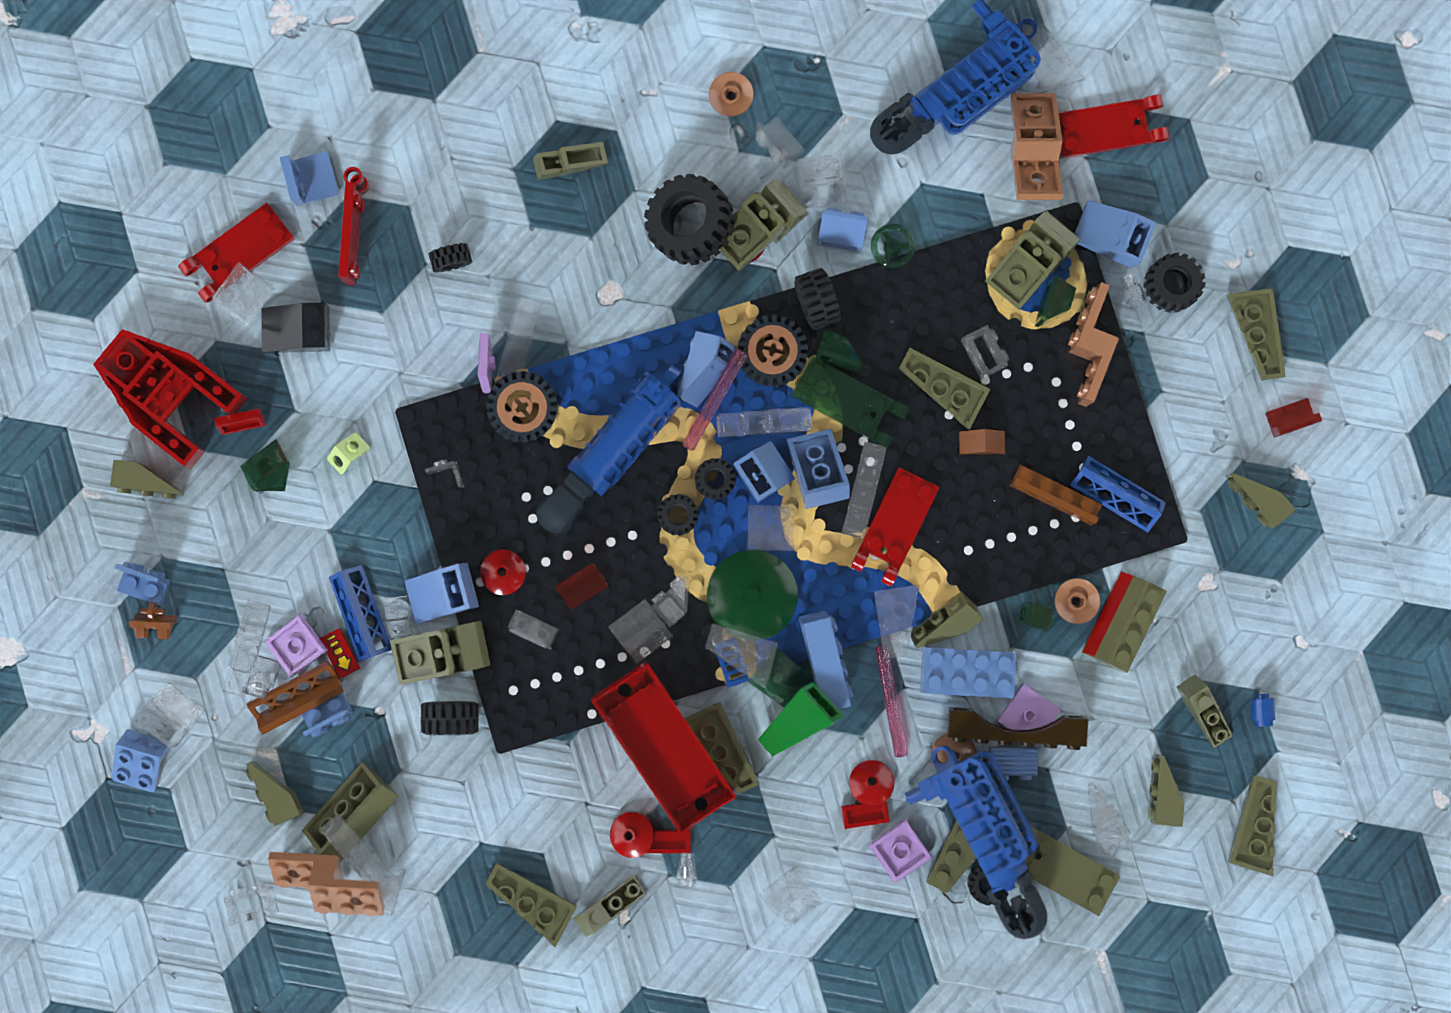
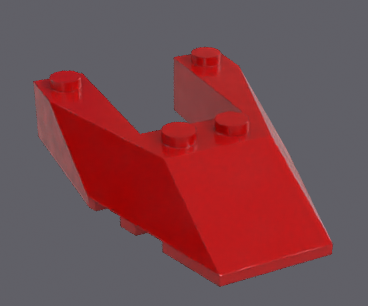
(153, 382)

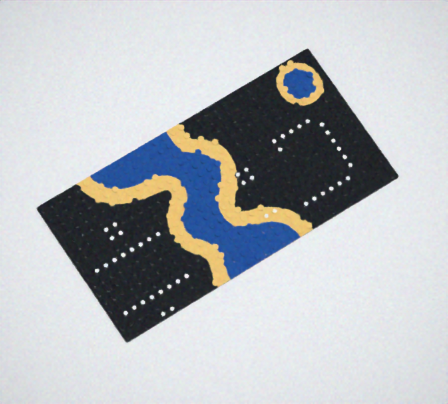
(972, 541)

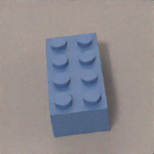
(824, 659)
(968, 672)

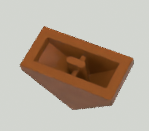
(982, 442)

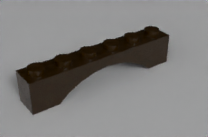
(1066, 730)

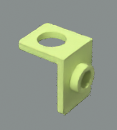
(348, 451)

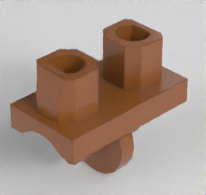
(155, 619)

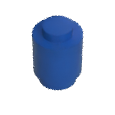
(1263, 710)

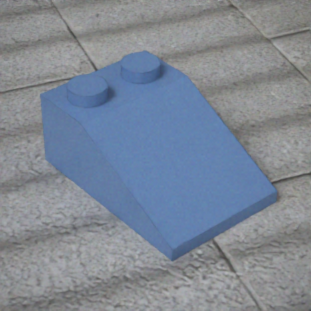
(818, 469)

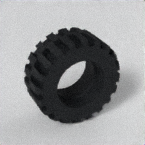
(707, 238)

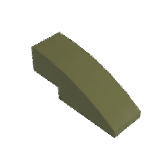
(569, 160)

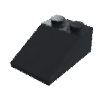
(296, 328)

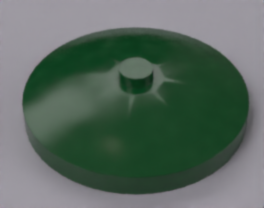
(752, 594)

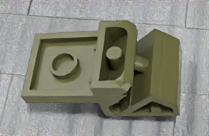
(762, 220)
(1032, 259)
(440, 653)

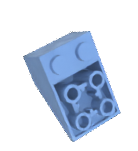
(1114, 233)
(703, 367)
(441, 593)

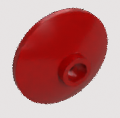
(514, 575)
(867, 793)
(642, 834)

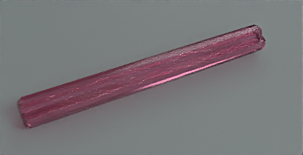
(714, 399)
(891, 704)

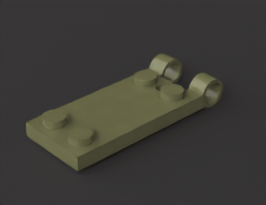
(1070, 873)

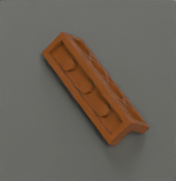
(1056, 495)
(299, 700)

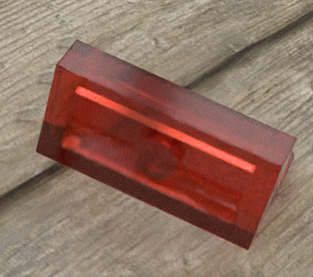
(1291, 417)
(582, 586)

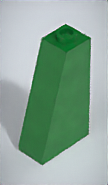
(801, 718)

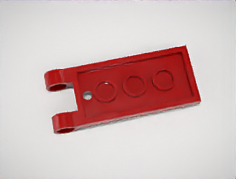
(1109, 127)
(352, 209)
(247, 242)
(896, 523)

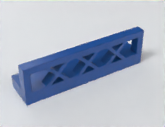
(1139, 499)
(355, 614)

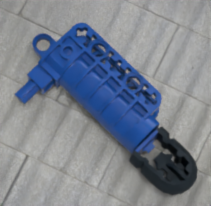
(963, 83)
(612, 449)
(990, 833)

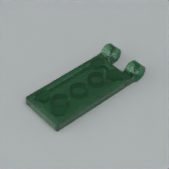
(846, 400)

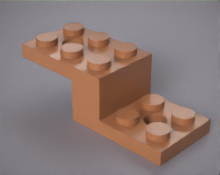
(1036, 146)
(1092, 344)
(326, 883)

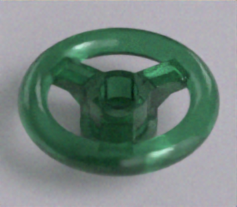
(888, 253)

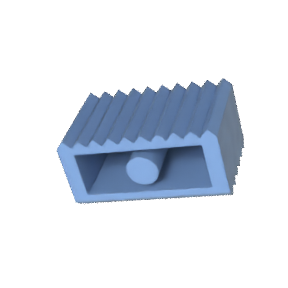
(1016, 761)

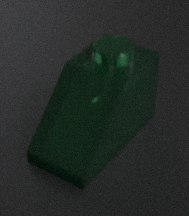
(1035, 616)

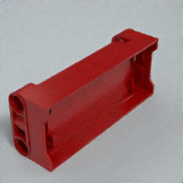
(663, 747)

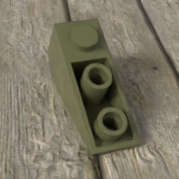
(138, 477)
(1268, 503)
(951, 620)
(1204, 710)
(277, 797)
(1167, 802)
(609, 906)

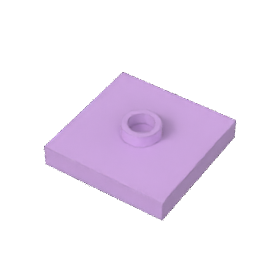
(486, 362)
(296, 645)
(1028, 711)
(900, 850)

